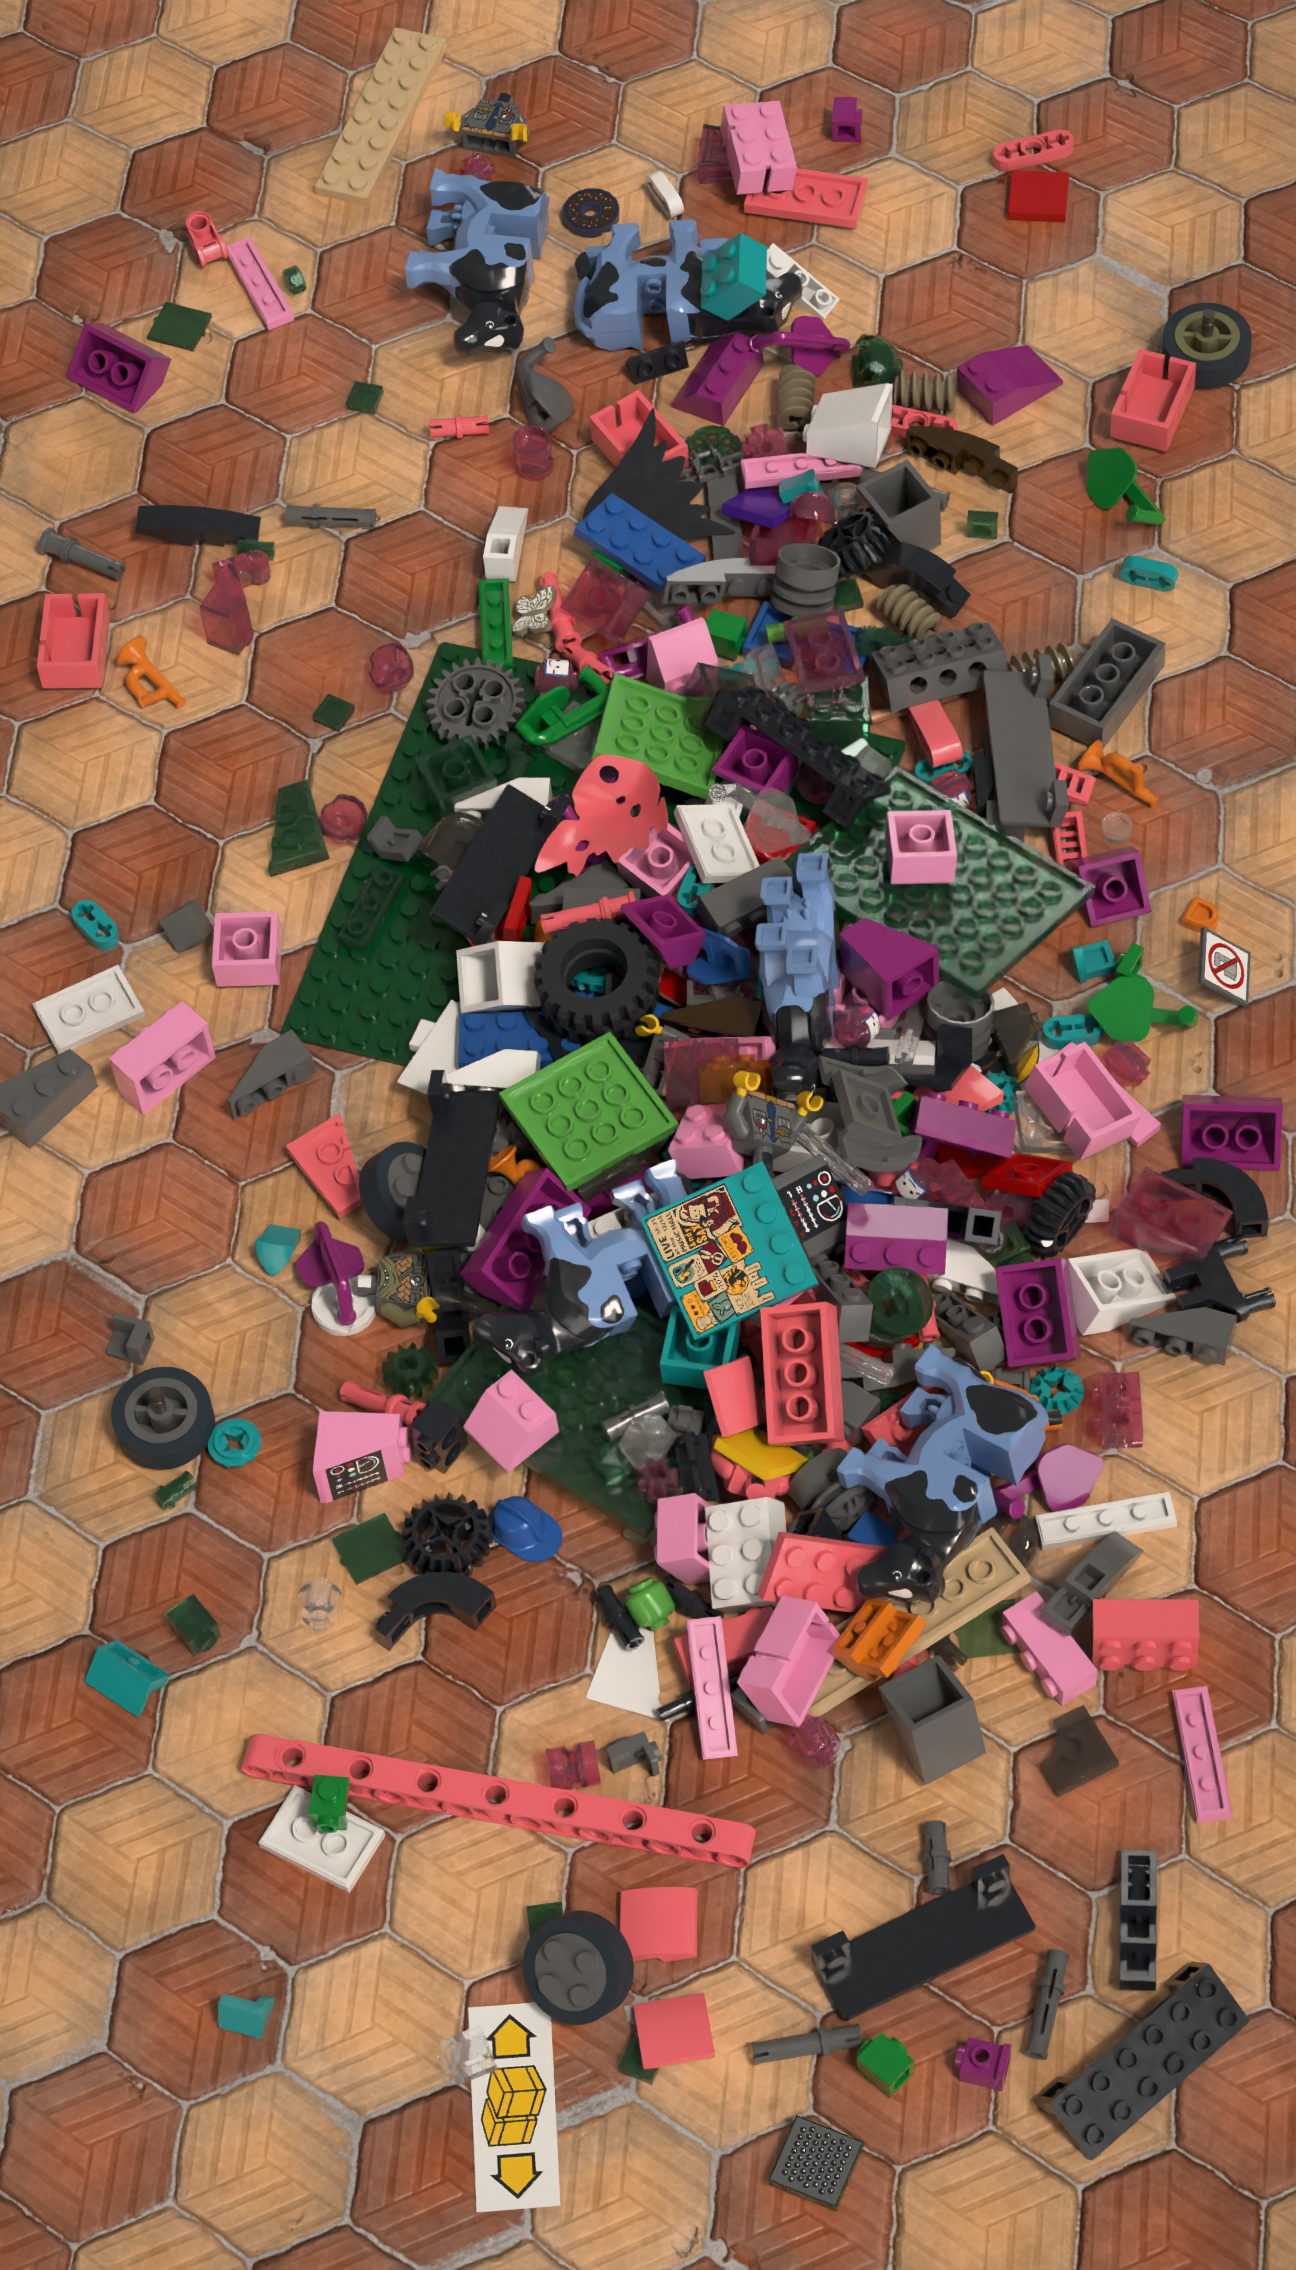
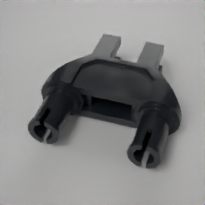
(1213, 1284)

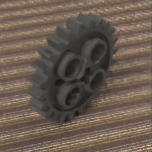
(450, 698)

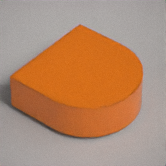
(1200, 914)

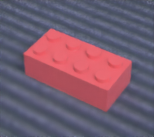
(802, 1374)

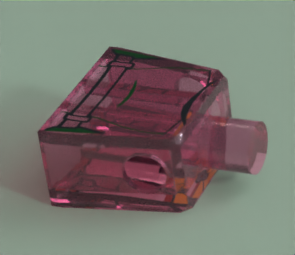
(712, 159)

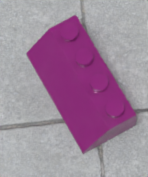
(509, 1259)

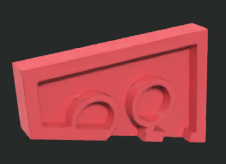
(329, 1165)
(891, 1427)

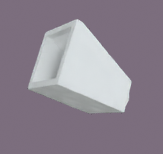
(851, 425)
(498, 977)

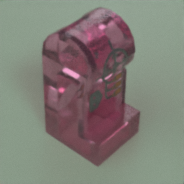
(251, 567)

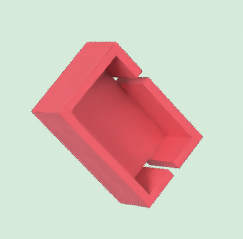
(1149, 404)
(632, 415)
(73, 646)
(1145, 1633)

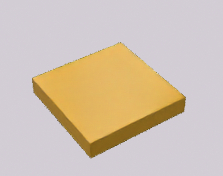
(754, 1454)

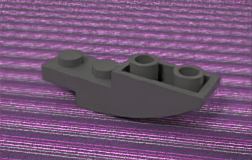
(718, 578)
(902, 1359)
(1090, 1580)

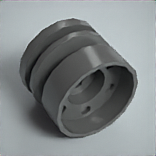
(805, 579)
(954, 1007)
(819, 1486)

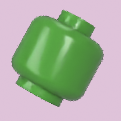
(649, 1604)

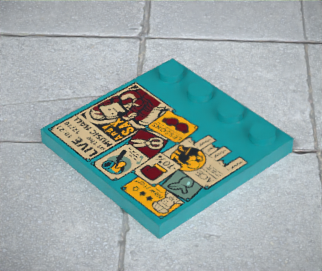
(729, 1251)

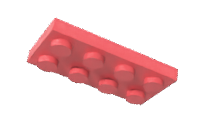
(814, 198)
(817, 1571)

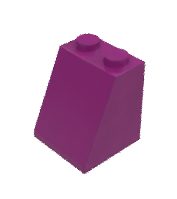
(887, 966)

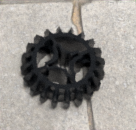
(857, 541)
(1059, 1214)
(455, 1521)

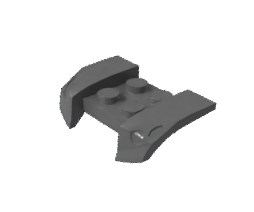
(871, 1125)

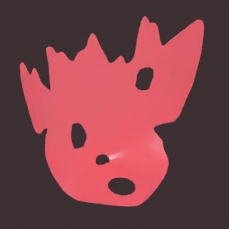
(602, 820)

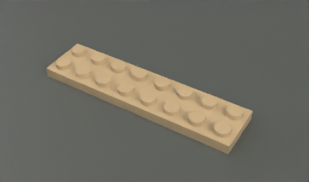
(381, 116)
(973, 1582)

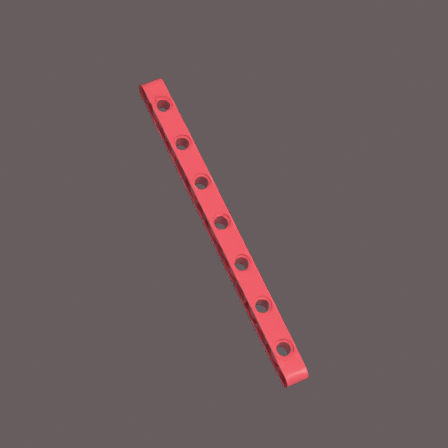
(524, 1807)

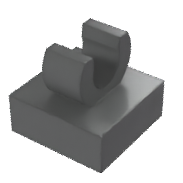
(685, 1419)

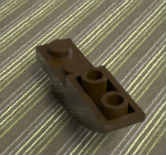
(956, 450)

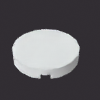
(326, 1308)

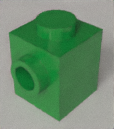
(727, 633)
(885, 2063)

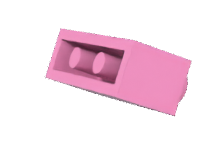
(1049, 1652)

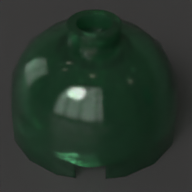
(876, 361)

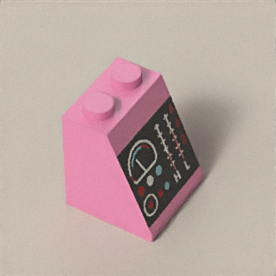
(358, 1452)

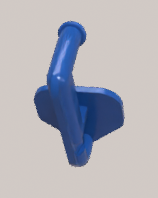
(721, 962)

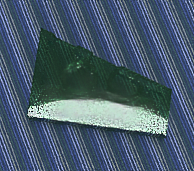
(297, 833)

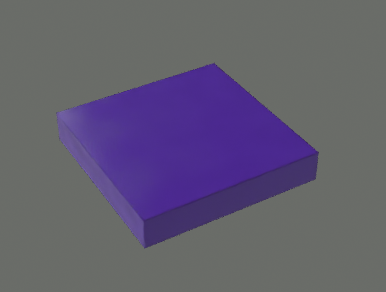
(759, 507)

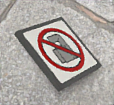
(1224, 967)

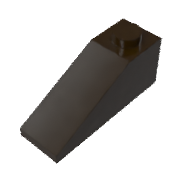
(719, 1018)

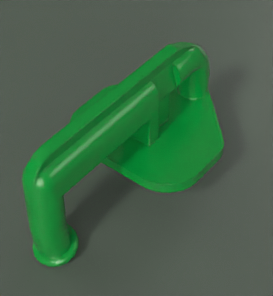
(1111, 476)
(545, 720)
(1127, 1010)

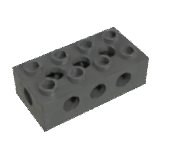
(937, 676)

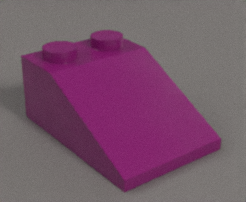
(1005, 381)

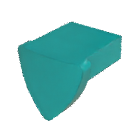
(798, 484)
(1092, 960)
(277, 1247)
(245, 2015)

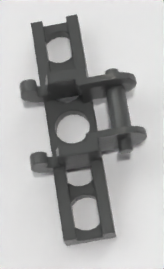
(718, 461)

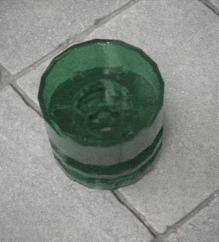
(900, 1306)

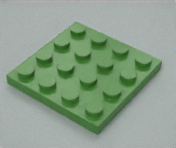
(660, 732)
(588, 1111)

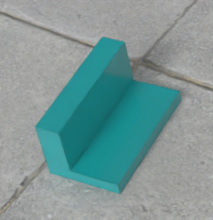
(125, 1676)

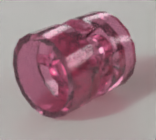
(533, 452)
(573, 1766)

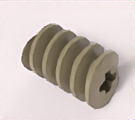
(925, 390)
(795, 397)
(908, 611)
(1060, 659)

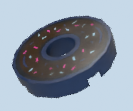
(591, 200)

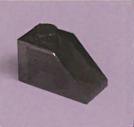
(1016, 1036)

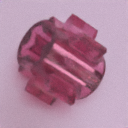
(478, 167)
(657, 1479)

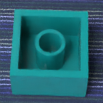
(734, 276)
(686, 1360)

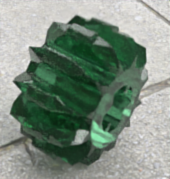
(410, 1370)

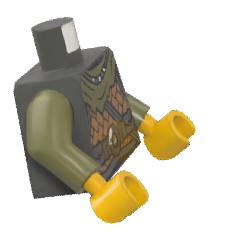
(402, 1287)

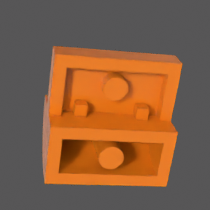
(877, 1639)

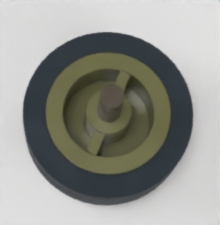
(1212, 338)

